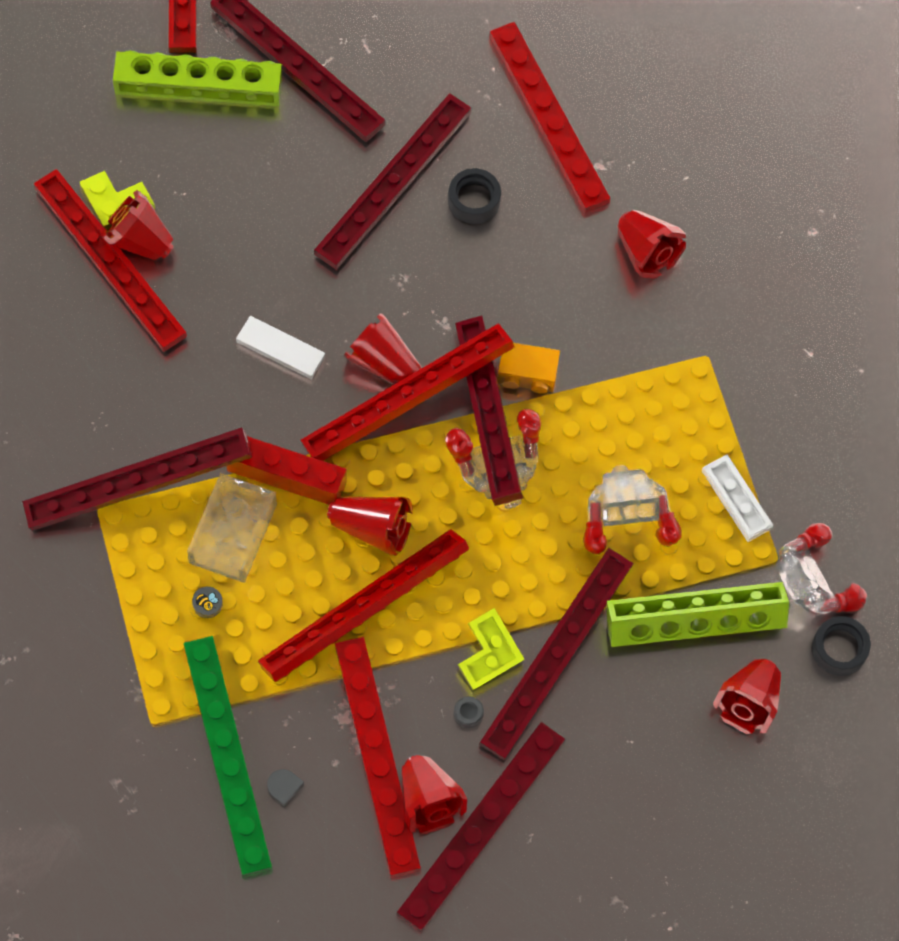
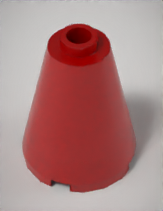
(383, 352)
(373, 520)

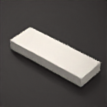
(280, 347)
(737, 498)

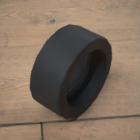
(478, 177)
(852, 627)

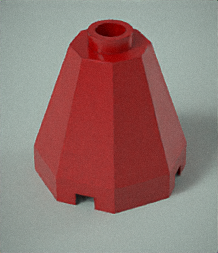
(138, 229)
(650, 242)
(751, 697)
(430, 796)

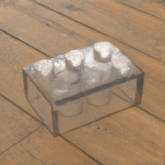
(232, 527)

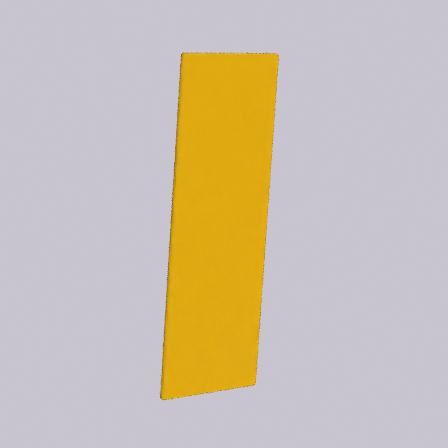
(518, 558)

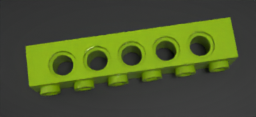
(207, 88)
(697, 614)

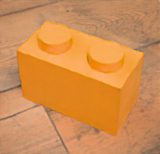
(529, 368)

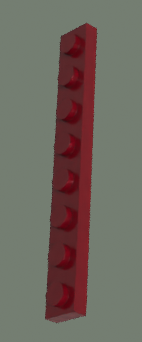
(301, 66)
(392, 181)
(491, 422)
(137, 479)
(555, 654)
(480, 827)

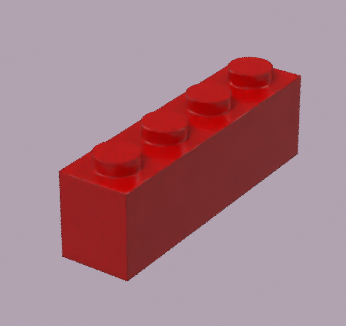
(292, 472)

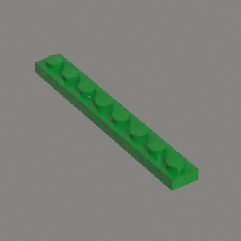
(227, 756)

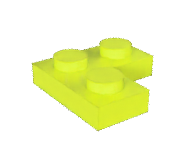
(105, 199)
(498, 650)

